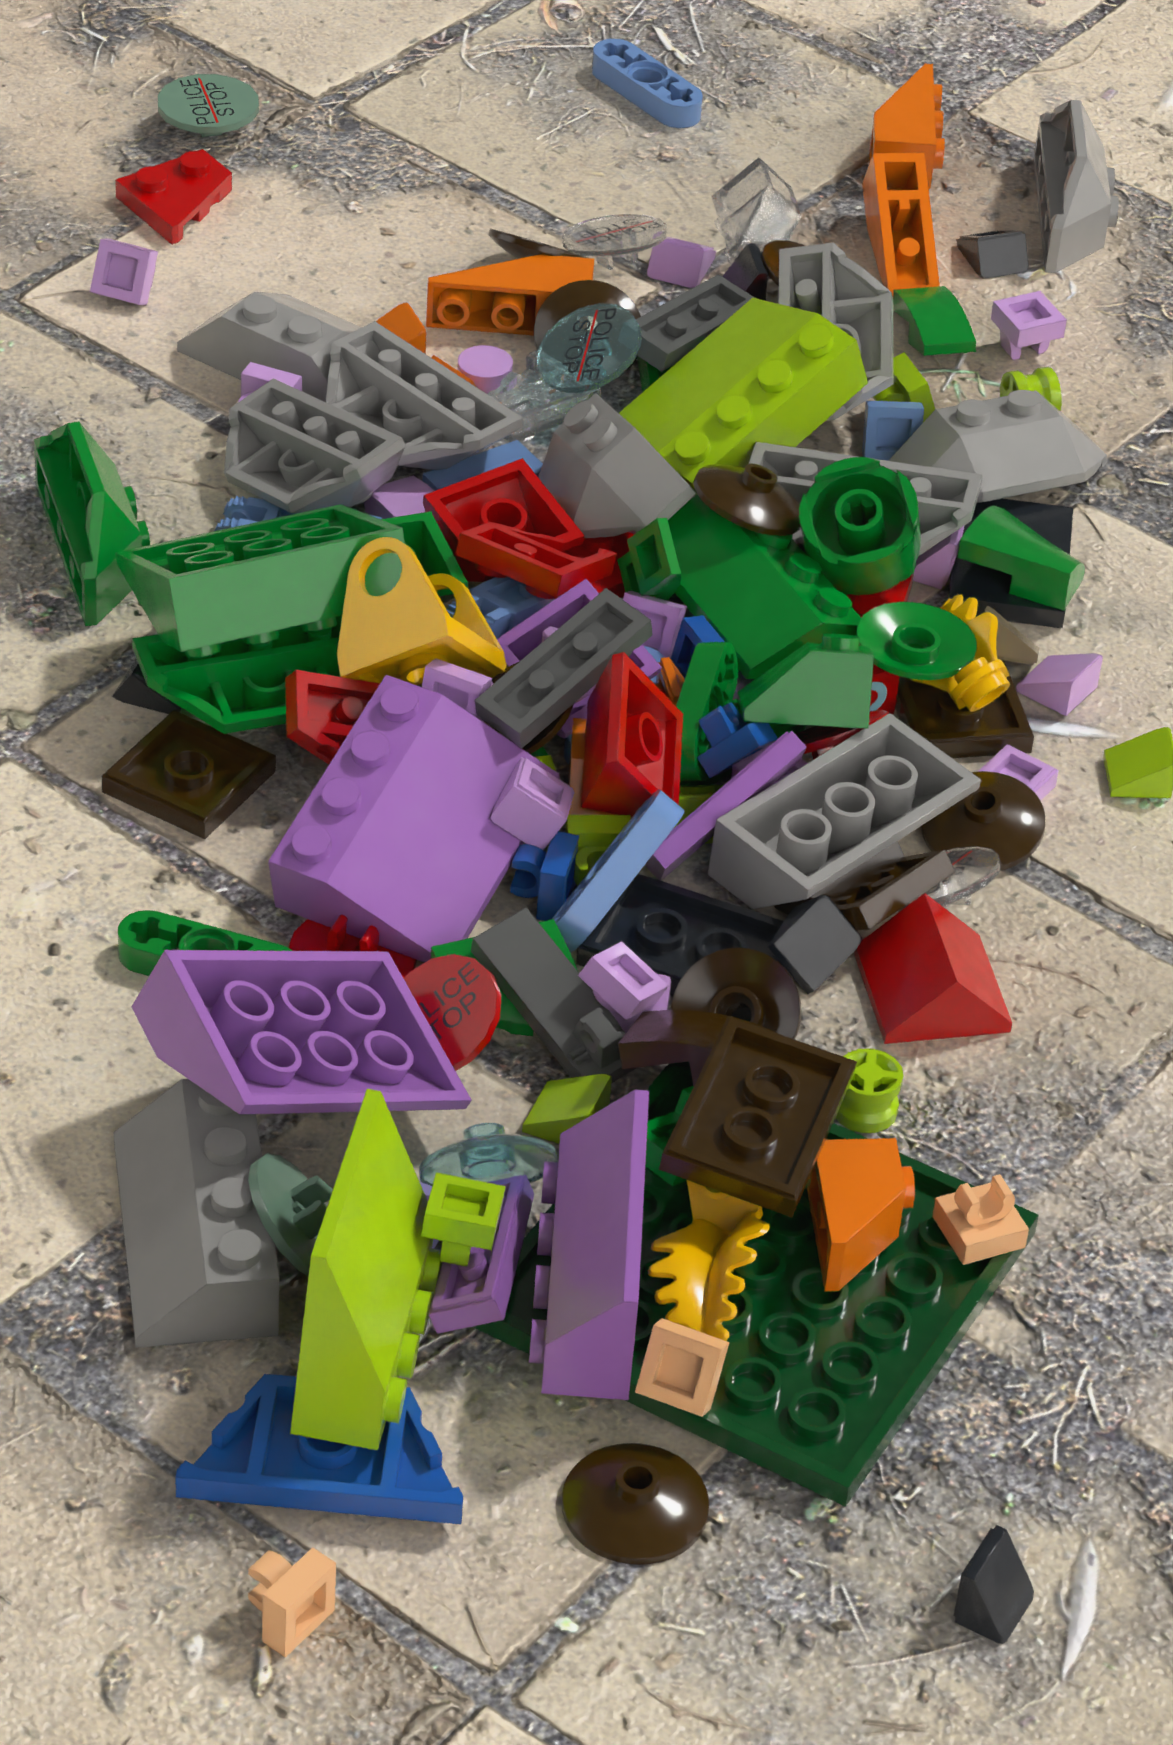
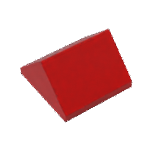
(504, 496)
(629, 741)
(930, 977)

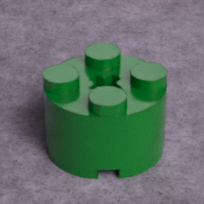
(861, 525)

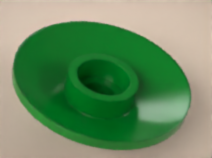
(917, 640)

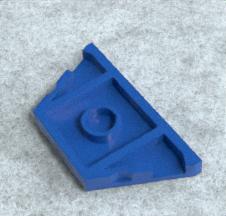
(264, 1465)

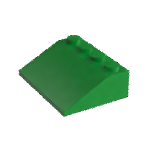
(256, 577)

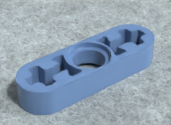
(647, 83)
(617, 868)

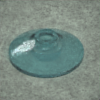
(489, 1155)

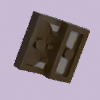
(883, 885)
(672, 1038)

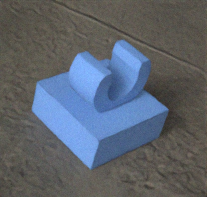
(889, 427)

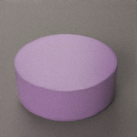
(485, 366)

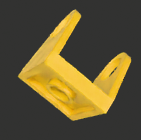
(410, 624)

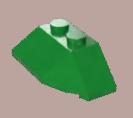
(87, 516)
(242, 682)

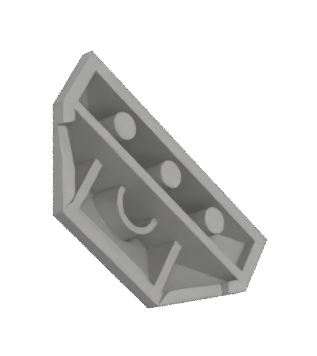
(1072, 186)
(848, 296)
(272, 333)
(415, 398)
(1012, 440)
(306, 450)
(609, 473)
(943, 495)

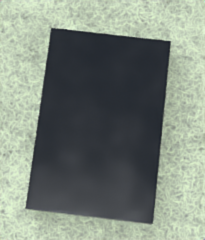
(993, 586)
(677, 928)

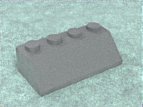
(834, 814)
(190, 1224)

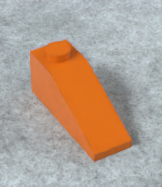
(900, 220)

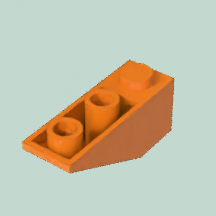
(912, 121)
(502, 294)

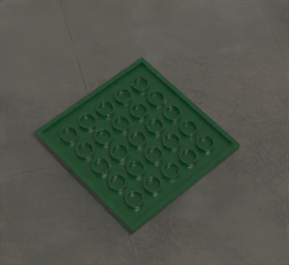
(808, 1372)

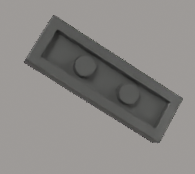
(687, 320)
(562, 668)
(551, 996)

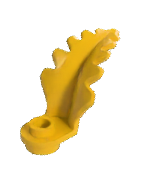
(986, 675)
(704, 1260)

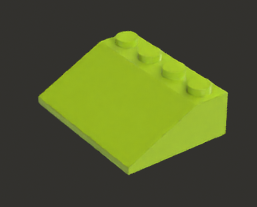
(754, 379)
(365, 1290)

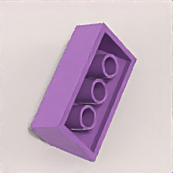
(593, 1253)

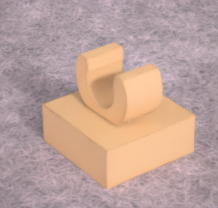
(981, 1221)
(682, 1367)
(292, 1597)

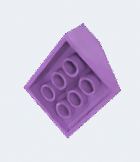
(403, 824)
(296, 1031)

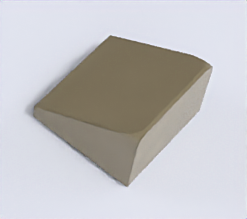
(1012, 644)

